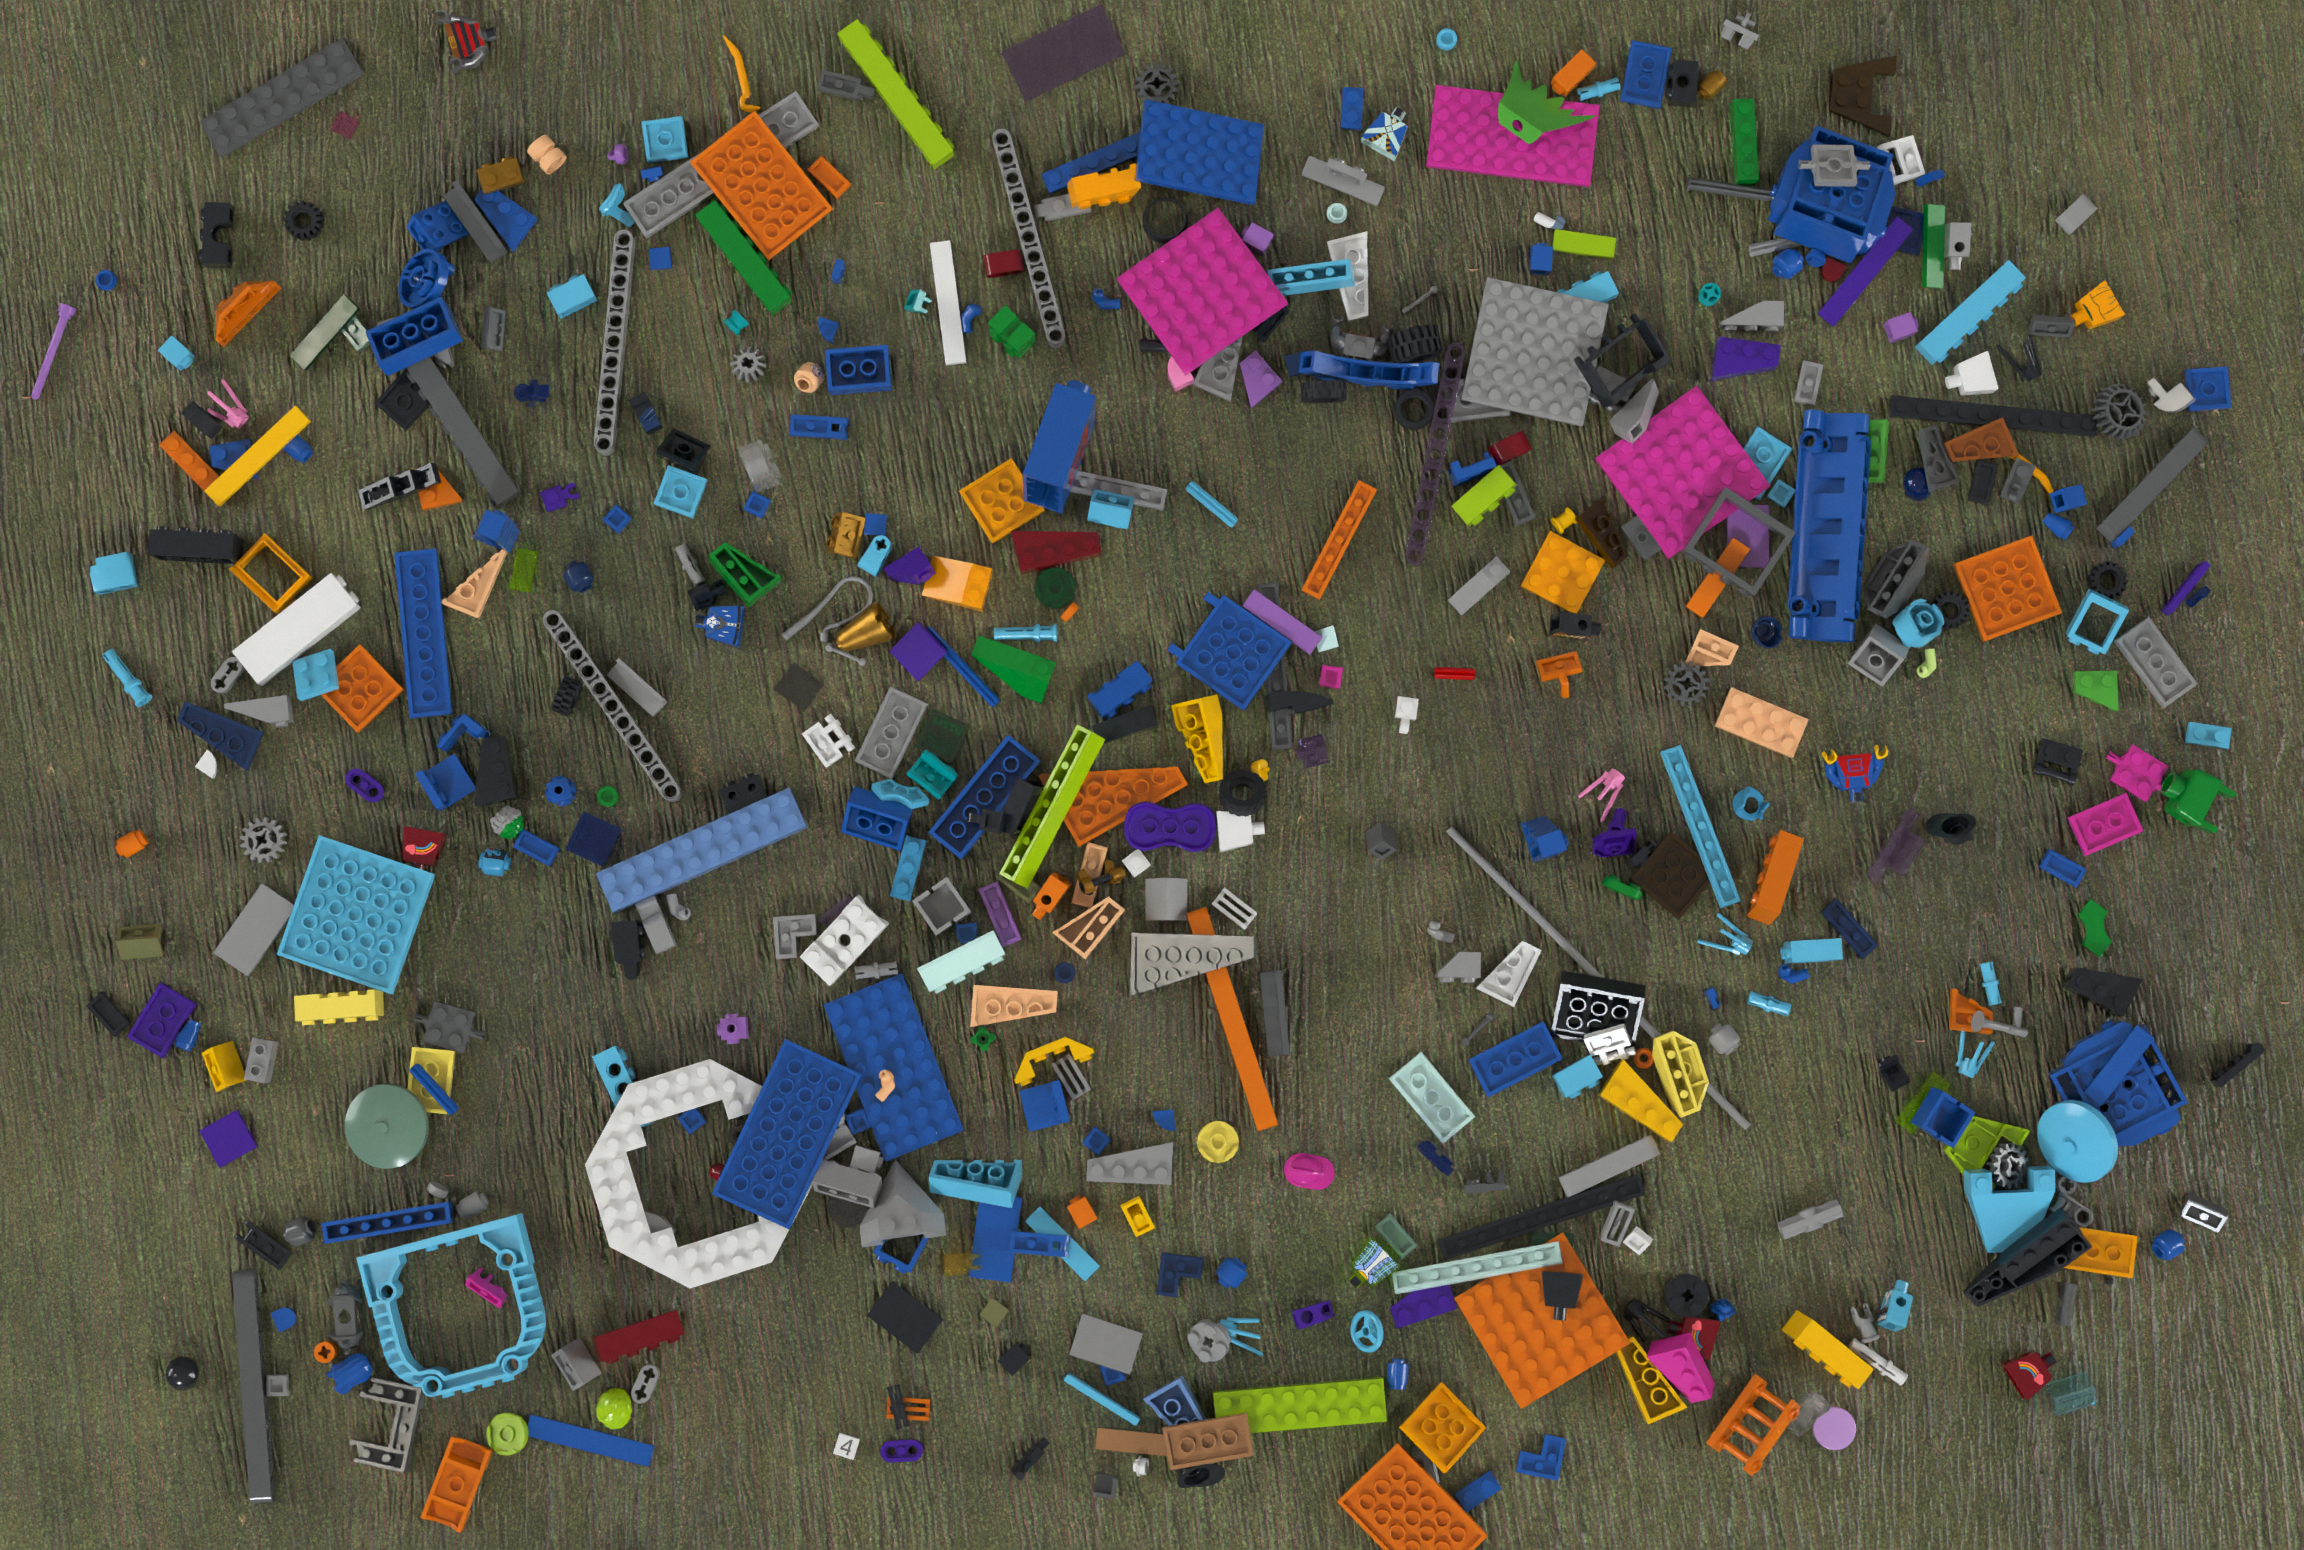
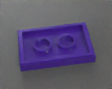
(162, 1020)

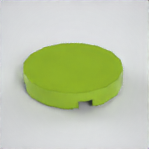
(507, 1433)

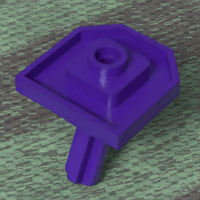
(1616, 839)

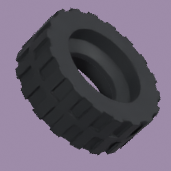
(1323, 391)
(1237, 806)

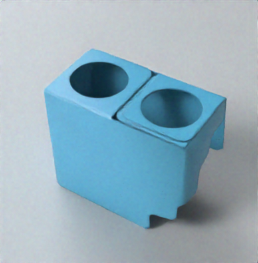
(113, 573)

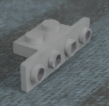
(1343, 178)

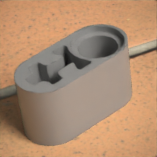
(2076, 214)

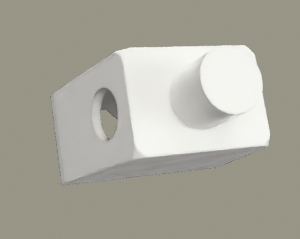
(1973, 376)
(1236, 830)

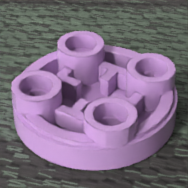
(1834, 1429)

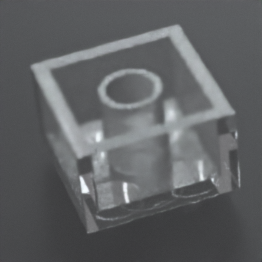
(758, 465)

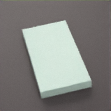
(1431, 1097)

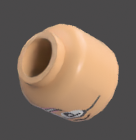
(809, 377)

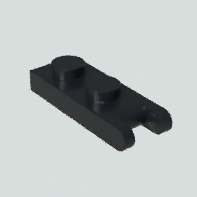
(265, 1246)

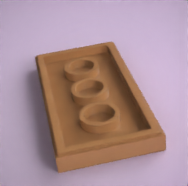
(1208, 1441)

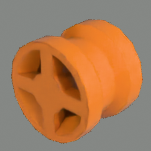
(331, 1351)

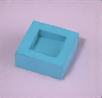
(1780, 493)

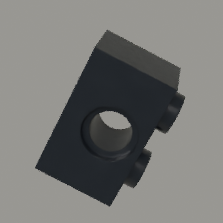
(1685, 71)

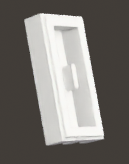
(1220, 898)

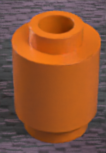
(131, 843)

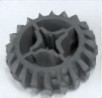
(2111, 414)

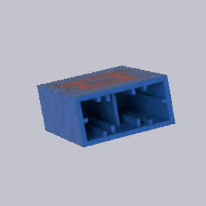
(1059, 446)

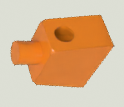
(1055, 887)

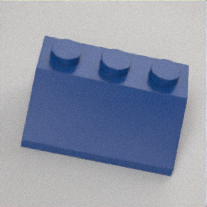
(876, 819)

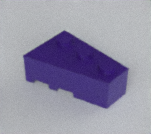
(1742, 357)

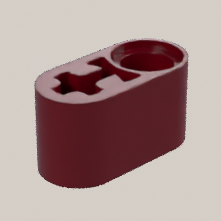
(1004, 263)
(1510, 448)

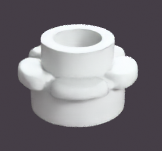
(1141, 1466)

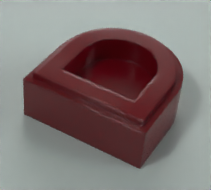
(1832, 270)

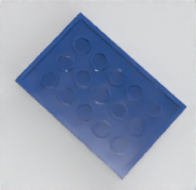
(1199, 152)

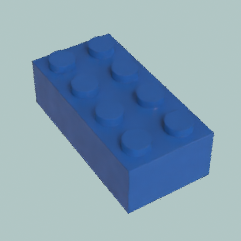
(414, 336)

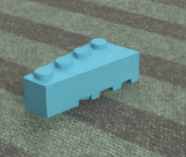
(977, 1181)

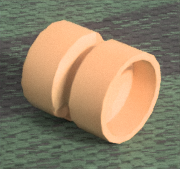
(548, 156)

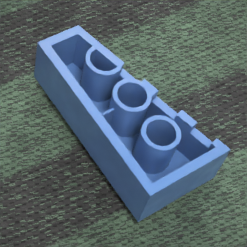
(1175, 1403)

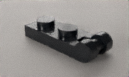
(2238, 1063)

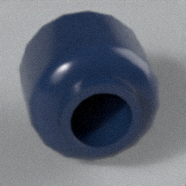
(578, 576)

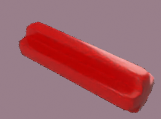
(1454, 673)

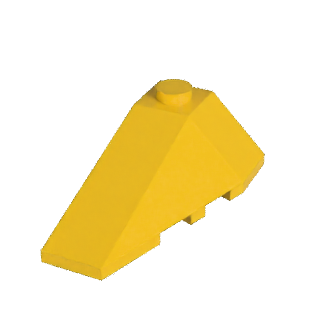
(1202, 728)

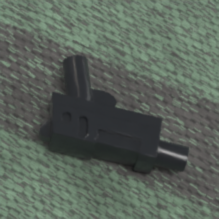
(1027, 1461)

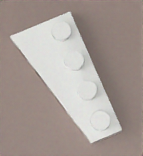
(1356, 297)

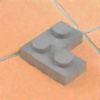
(787, 929)

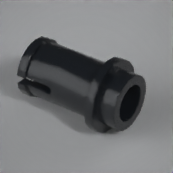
(1151, 346)

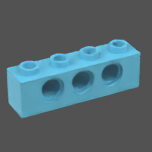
(604, 1063)

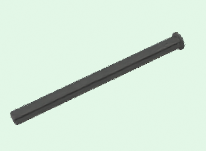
(1728, 189)

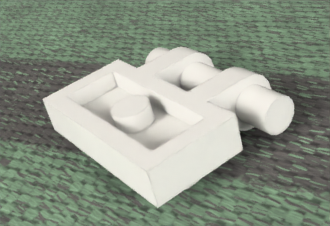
(823, 744)
(1608, 1040)

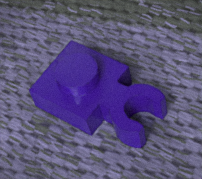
(556, 497)

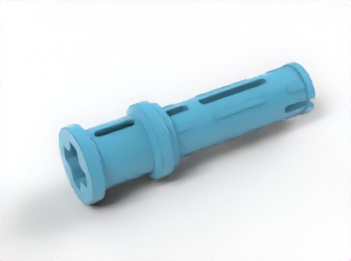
(1027, 633)
(131, 684)

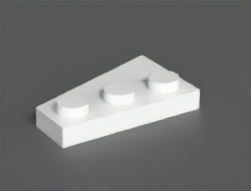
(1511, 974)

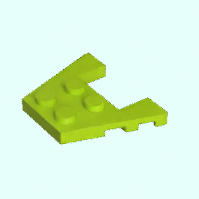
(1979, 1140)

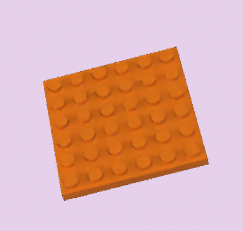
(1525, 1341)

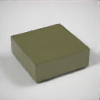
(994, 1312)

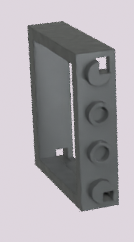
(1755, 513)

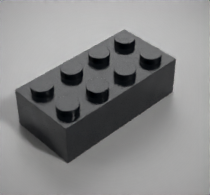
(194, 546)

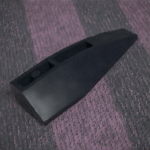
(2032, 1257)

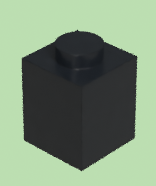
(1015, 1357)

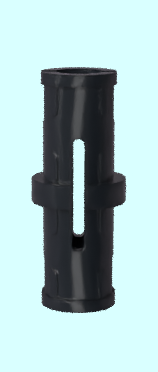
(898, 1406)

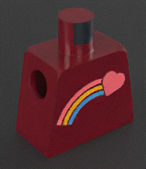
(422, 846)
(1702, 1331)
(2029, 1372)

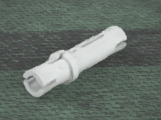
(1884, 1366)

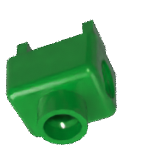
(2192, 797)

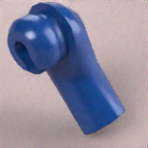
(1103, 302)
(1790, 975)

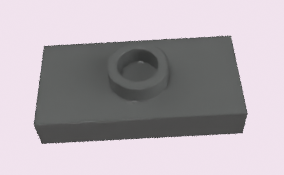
(493, 329)
(1640, 538)

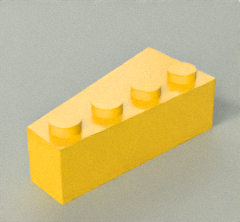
(1827, 1349)

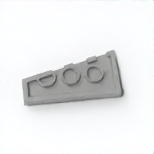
(1219, 372)

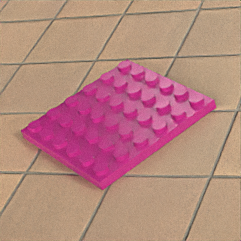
(1202, 291)
(1680, 469)

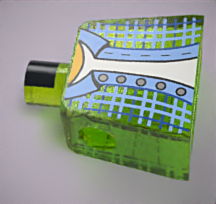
(1372, 1264)

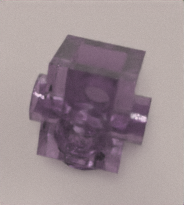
(1312, 751)

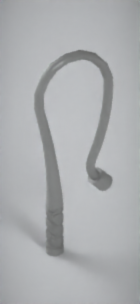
(806, 619)

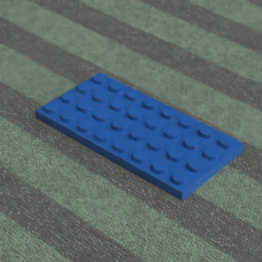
(883, 1031)
(786, 1134)

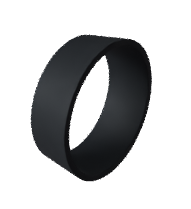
(1158, 238)

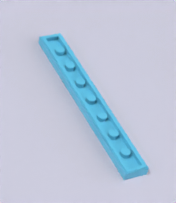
(1700, 826)

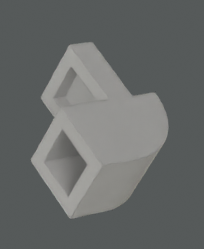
(2171, 401)

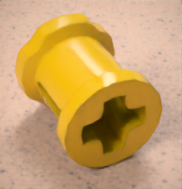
(1563, 520)

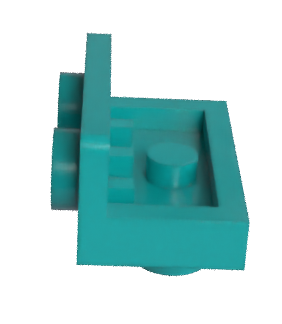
(932, 774)

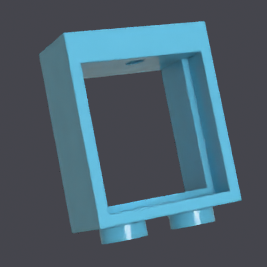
(2108, 603)
(1812, 951)

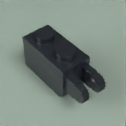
(628, 946)

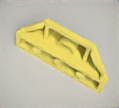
(1680, 1072)

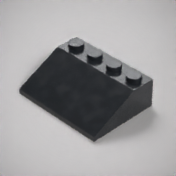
(1594, 1004)

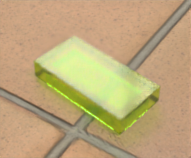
(524, 570)

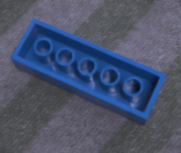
(986, 791)

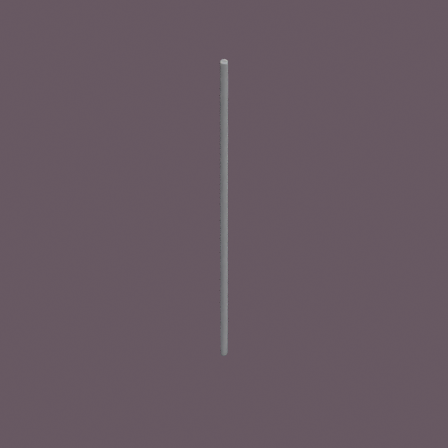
(1575, 954)

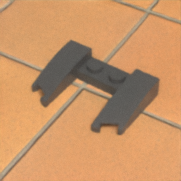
(399, 1452)

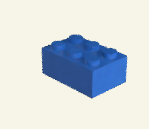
(858, 370)

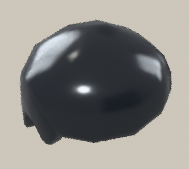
(182, 1373)

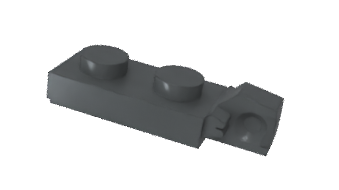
(844, 86)

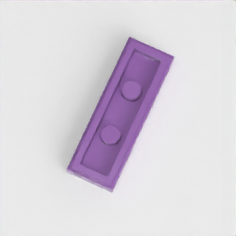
(1000, 914)

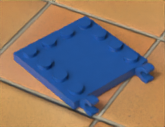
(1232, 651)

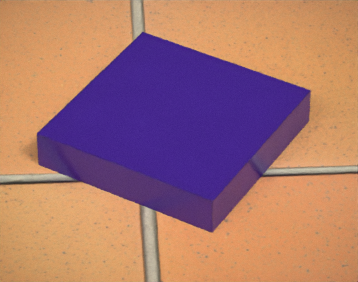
(918, 651)
(228, 1138)

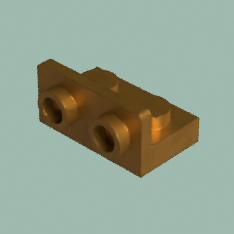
(845, 534)

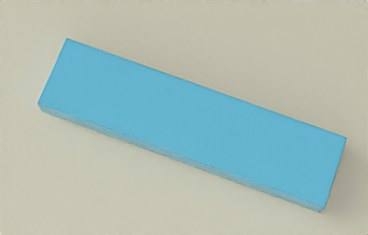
(1078, 1259)
(1102, 1398)

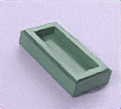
(1395, 1235)

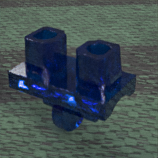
(531, 393)

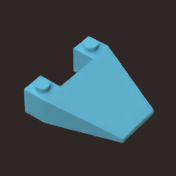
(2008, 1214)

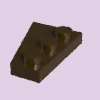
(1600, 530)

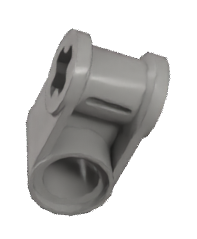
(2072, 1207)

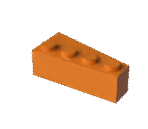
(1775, 877)

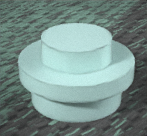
(1336, 213)

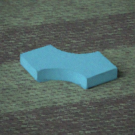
(891, 791)

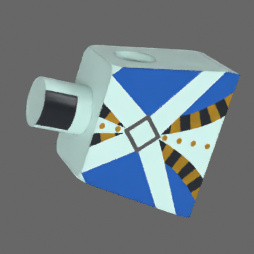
(1386, 133)

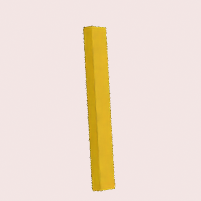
(257, 456)

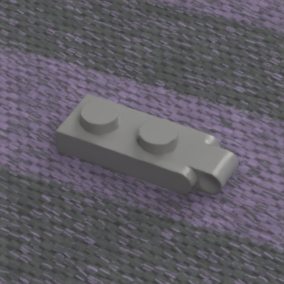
(1057, 208)

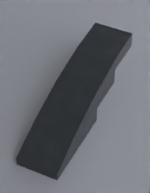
(400, 486)

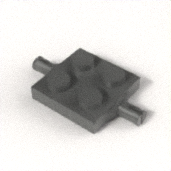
(449, 1026)

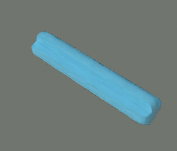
(1212, 504)

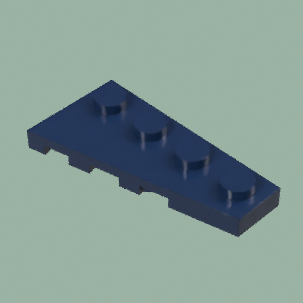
(226, 735)

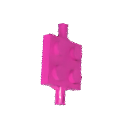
(2137, 772)

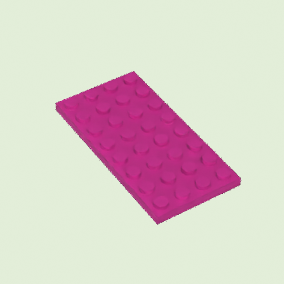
(1471, 140)

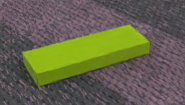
(1584, 244)

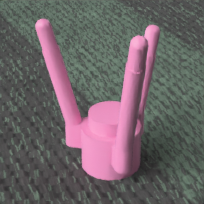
(237, 416)
(1612, 781)

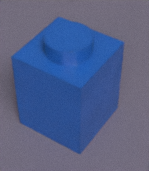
(1540, 259)
(2068, 498)

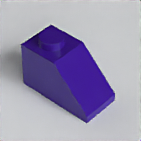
(910, 568)

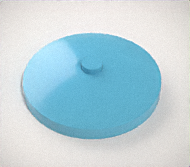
(2077, 1141)

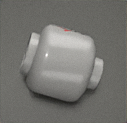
(1724, 1039)

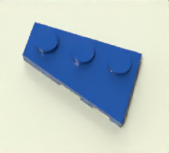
(506, 216)

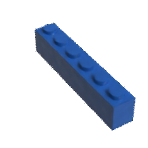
(388, 1222)

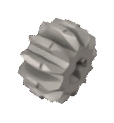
(742, 369)

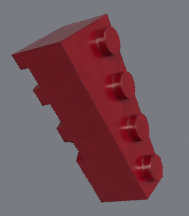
(638, 1336)

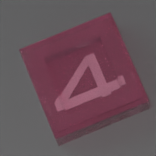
(344, 125)

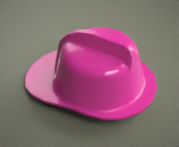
(1309, 1171)

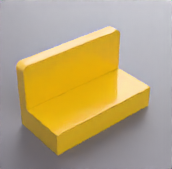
(224, 1065)

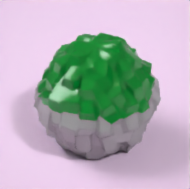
(507, 822)

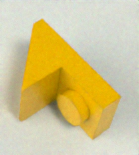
(1137, 1216)

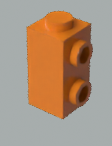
(1572, 73)

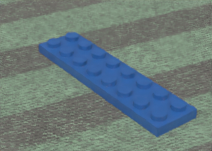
(423, 633)

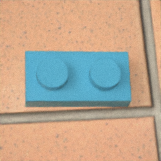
(2208, 735)

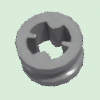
(2062, 1189)

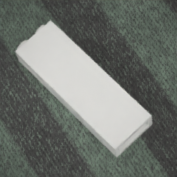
(297, 629)

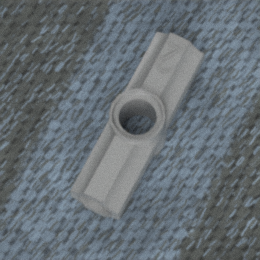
(1810, 1219)

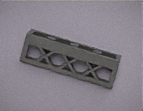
(475, 223)
(1274, 1013)

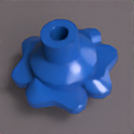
(1722, 1309)

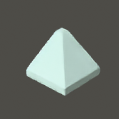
(1328, 639)

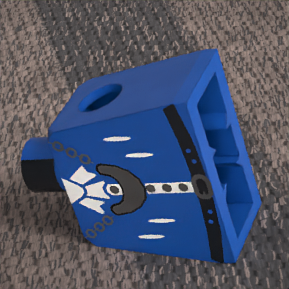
(723, 624)

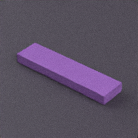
(1282, 622)

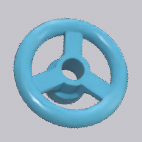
(1371, 1330)

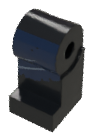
(645, 413)

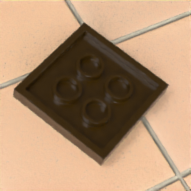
(1672, 875)

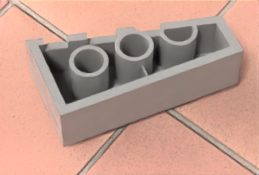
(1141, 1166)

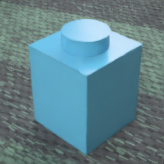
(176, 353)

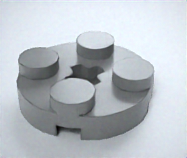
(1205, 1350)

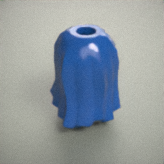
(350, 1372)

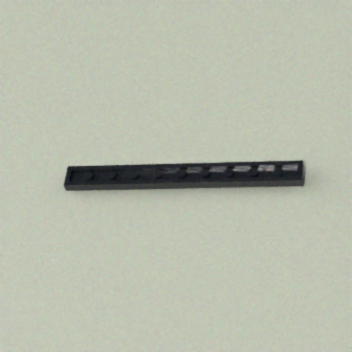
(1982, 414)
(1541, 1216)

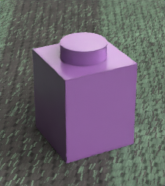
(1257, 238)
(1901, 327)

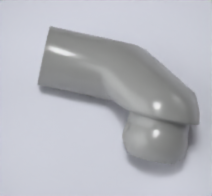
(676, 909)
(1440, 935)

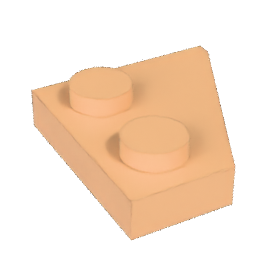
(1711, 650)

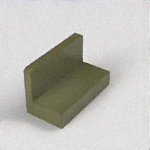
(139, 941)

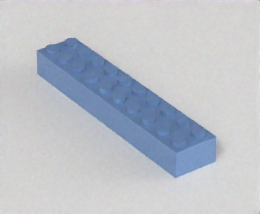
(702, 850)

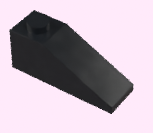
(1126, 724)

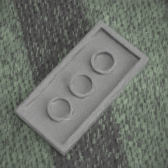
(2155, 662)
(891, 732)
(255, 930)

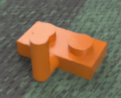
(1560, 667)

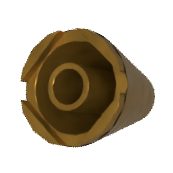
(866, 629)

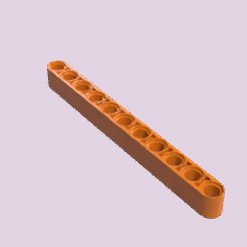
(1236, 1031)

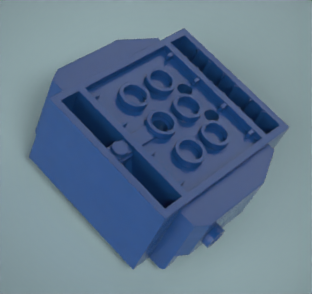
(1830, 223)
(2132, 1111)

